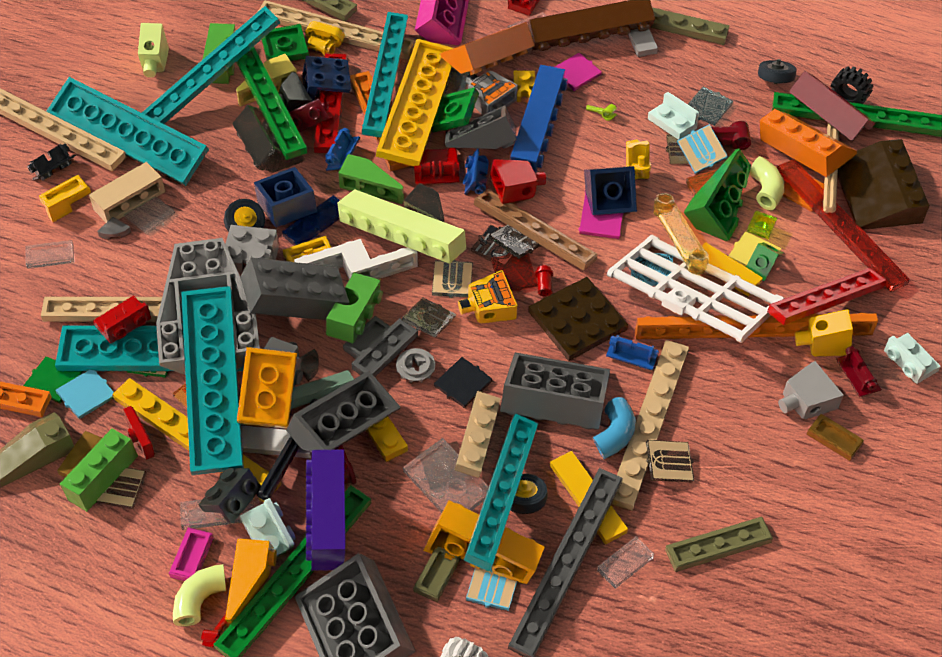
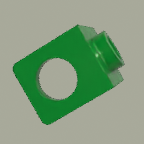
(763, 259)

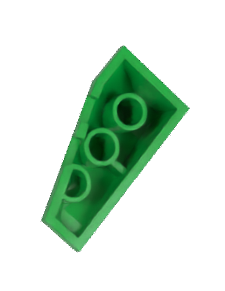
(717, 202)

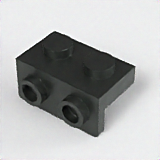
(231, 493)

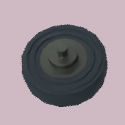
(777, 71)

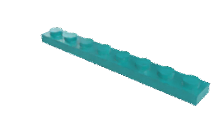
(212, 66)
(385, 75)
(501, 493)

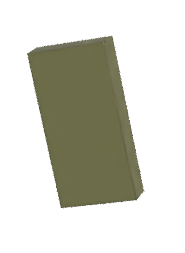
(436, 575)

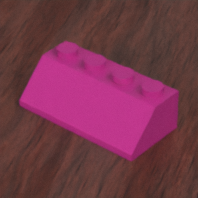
(442, 20)

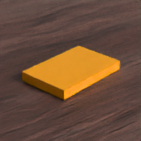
(267, 388)

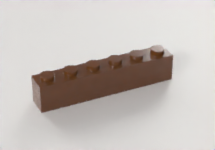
(591, 23)

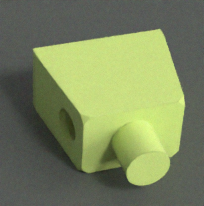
(151, 57)

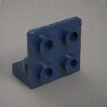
(325, 75)

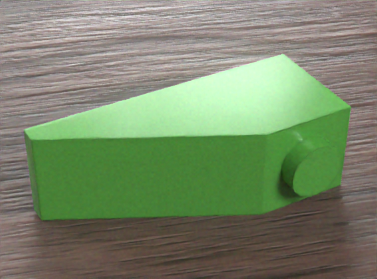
(368, 178)

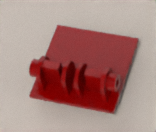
(437, 167)

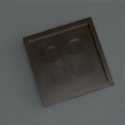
(578, 318)

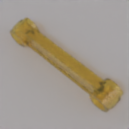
(681, 234)

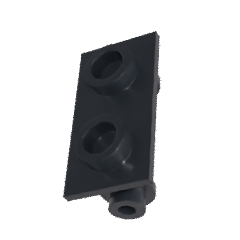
(43, 167)

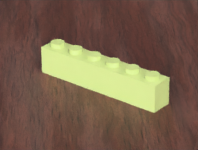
(402, 226)

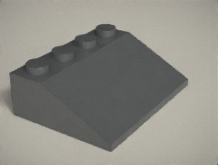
(555, 390)
(354, 613)

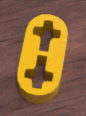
(325, 32)

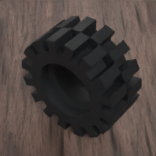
(857, 80)

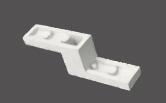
(355, 259)

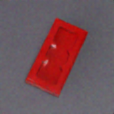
(137, 432)

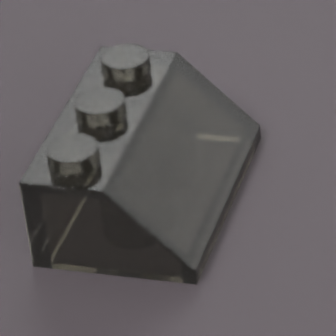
(260, 141)

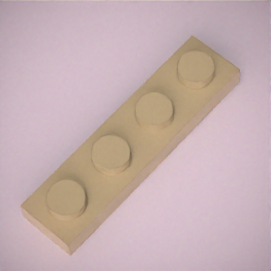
(477, 434)

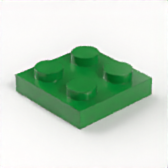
(287, 41)
(455, 109)

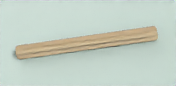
(830, 183)

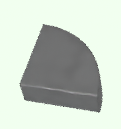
(114, 228)

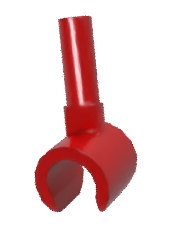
(210, 637)

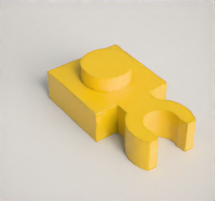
(525, 82)

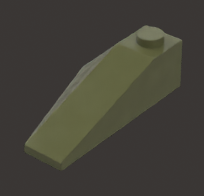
(34, 448)

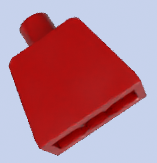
(515, 180)

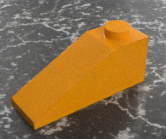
(249, 573)

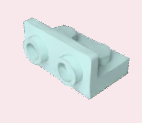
(674, 116)
(911, 357)
(266, 524)

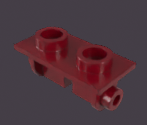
(309, 115)
(858, 372)

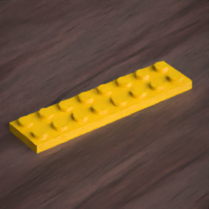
(415, 105)

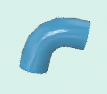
(620, 429)

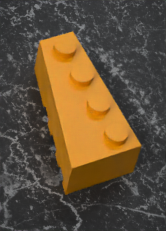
(516, 554)

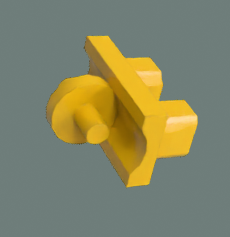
(639, 156)

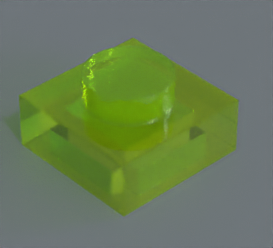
(762, 224)

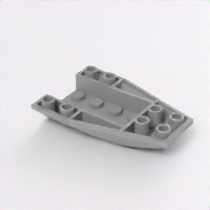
(198, 267)

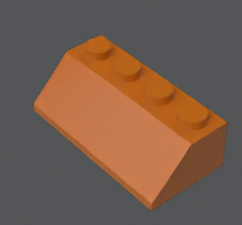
(490, 49)
(804, 142)

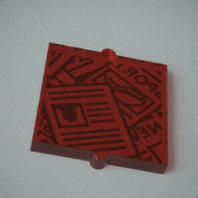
(517, 271)

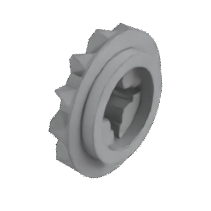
(421, 358)

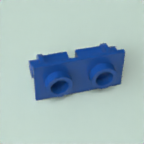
(338, 154)
(476, 171)
(632, 353)

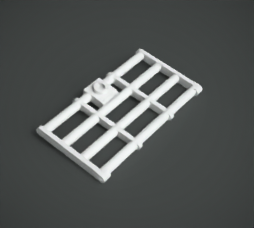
(683, 298)

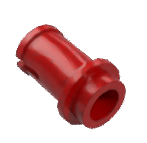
(544, 277)

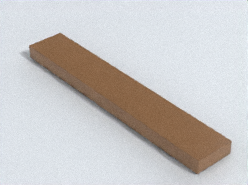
(536, 230)

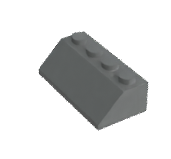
(342, 414)

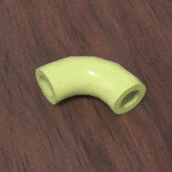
(771, 182)
(194, 591)

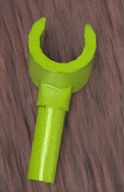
(606, 113)

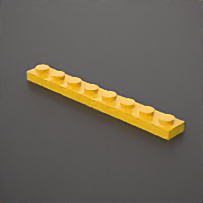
(168, 419)

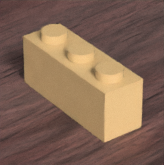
(127, 192)

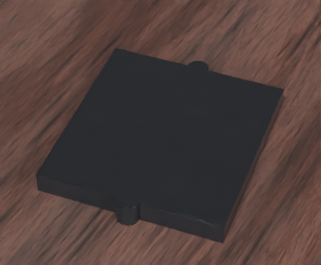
(462, 382)

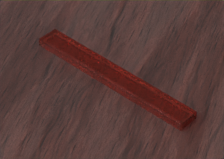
(843, 226)

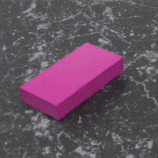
(191, 554)

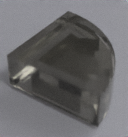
(310, 364)

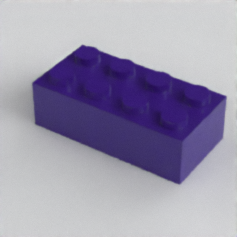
(325, 509)

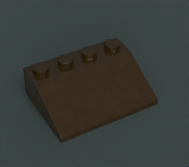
(883, 187)

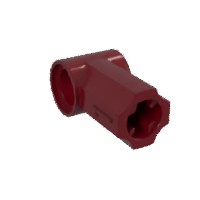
(736, 135)

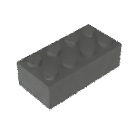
(292, 288)

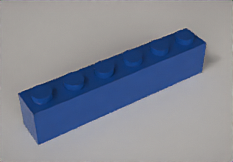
(539, 115)

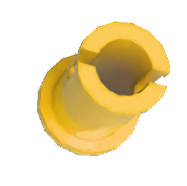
(321, 45)

